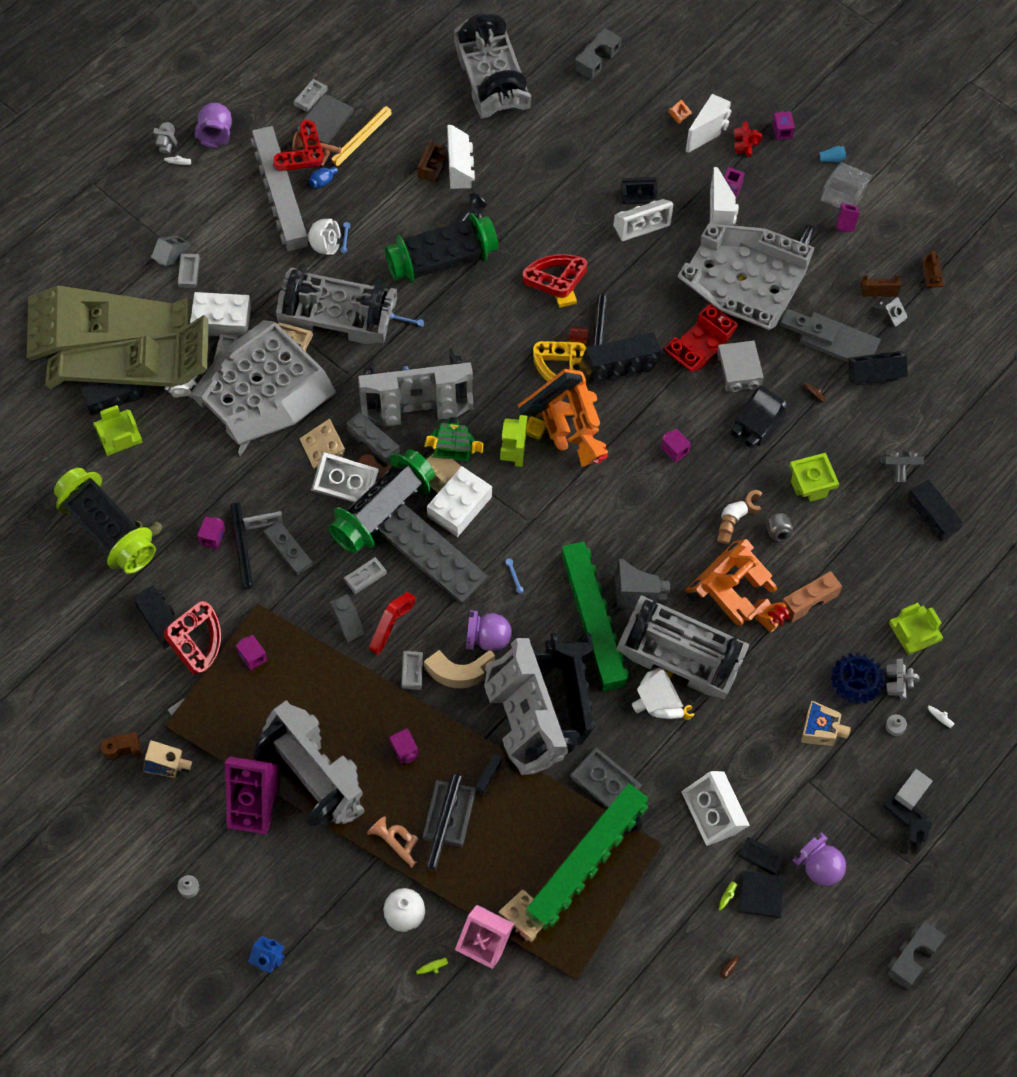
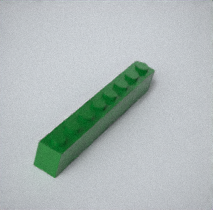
(594, 616)
(586, 857)

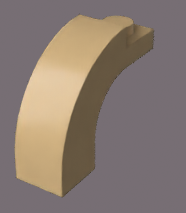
(457, 675)

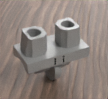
(165, 137)
(899, 670)

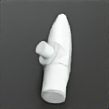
(178, 160)
(941, 716)

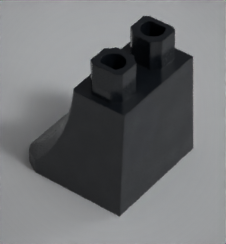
(759, 417)

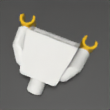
(660, 696)

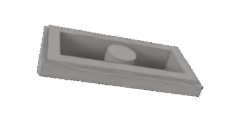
(262, 520)

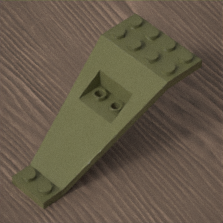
(84, 318)
(143, 361)

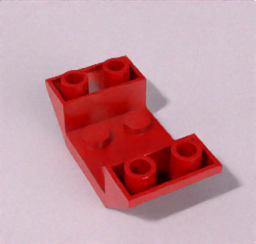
(702, 340)

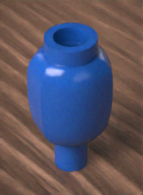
(322, 177)

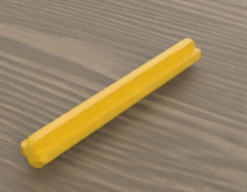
(365, 132)

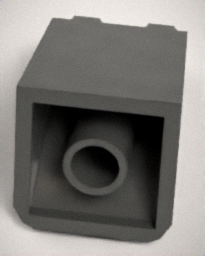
(633, 583)

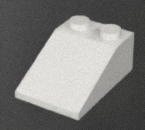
(709, 122)
(722, 201)
(343, 477)

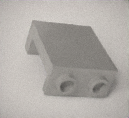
(740, 365)

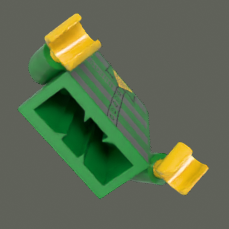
(453, 441)

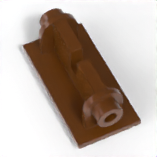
(932, 270)

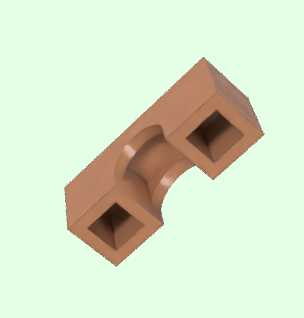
(820, 590)

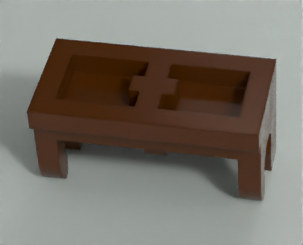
(432, 162)
(880, 287)

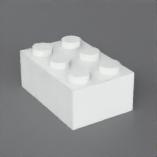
(226, 312)
(459, 501)

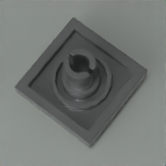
(900, 462)

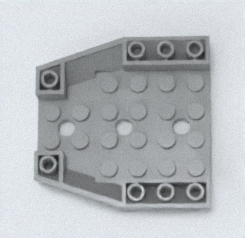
(759, 255)
(276, 402)

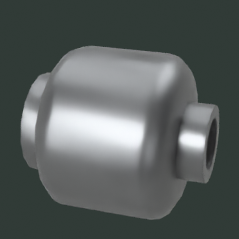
(779, 527)

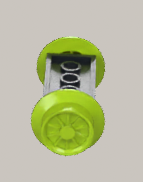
(104, 520)

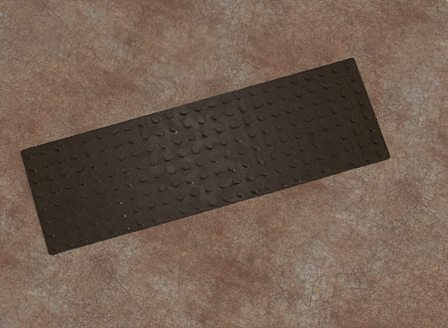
(514, 831)

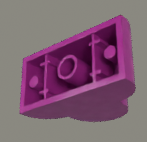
(250, 794)

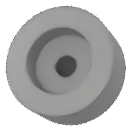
(896, 725)
(188, 886)

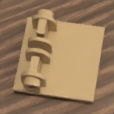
(321, 440)
(444, 471)
(515, 912)

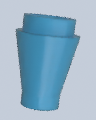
(833, 154)

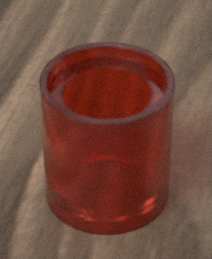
(578, 335)

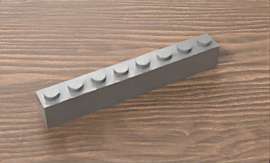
(280, 190)

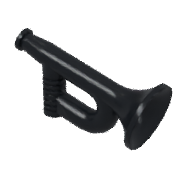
(476, 201)

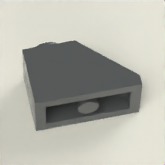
(169, 250)
(347, 618)

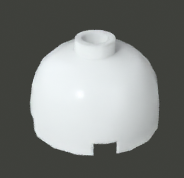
(324, 236)
(404, 909)

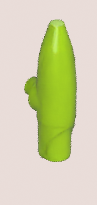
(728, 894)
(432, 966)

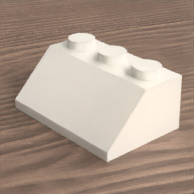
(460, 159)
(643, 219)
(715, 807)

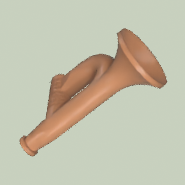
(297, 144)
(380, 829)

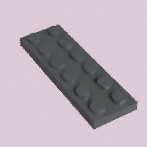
(432, 553)

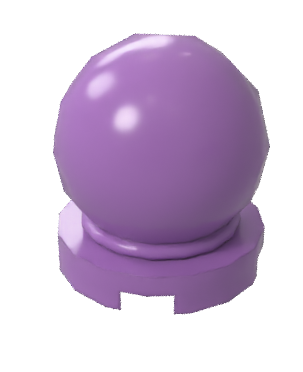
(213, 125)
(488, 632)
(822, 862)

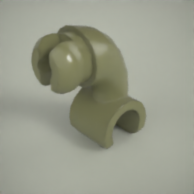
(155, 528)

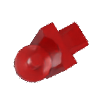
(748, 139)

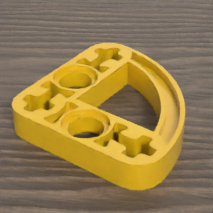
(569, 355)

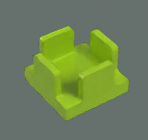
(117, 430)
(514, 440)
(813, 477)
(916, 628)

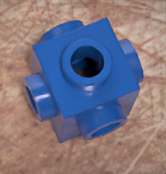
(266, 954)

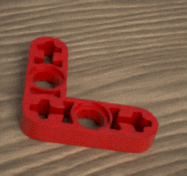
(306, 154)
(392, 612)

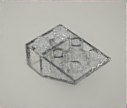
(845, 185)

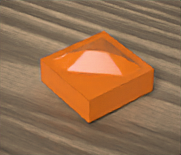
(679, 111)

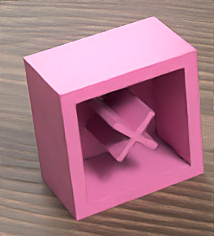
(484, 936)

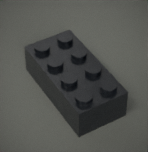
(620, 358)

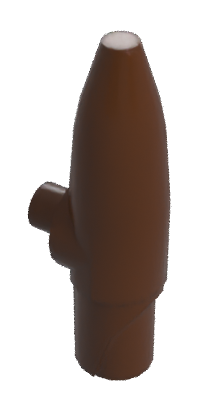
(815, 392)
(728, 969)

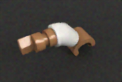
(734, 511)

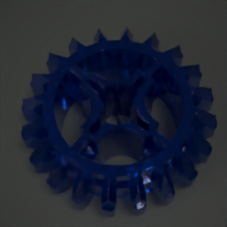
(857, 668)

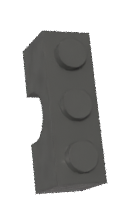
(604, 44)
(364, 431)
(925, 940)

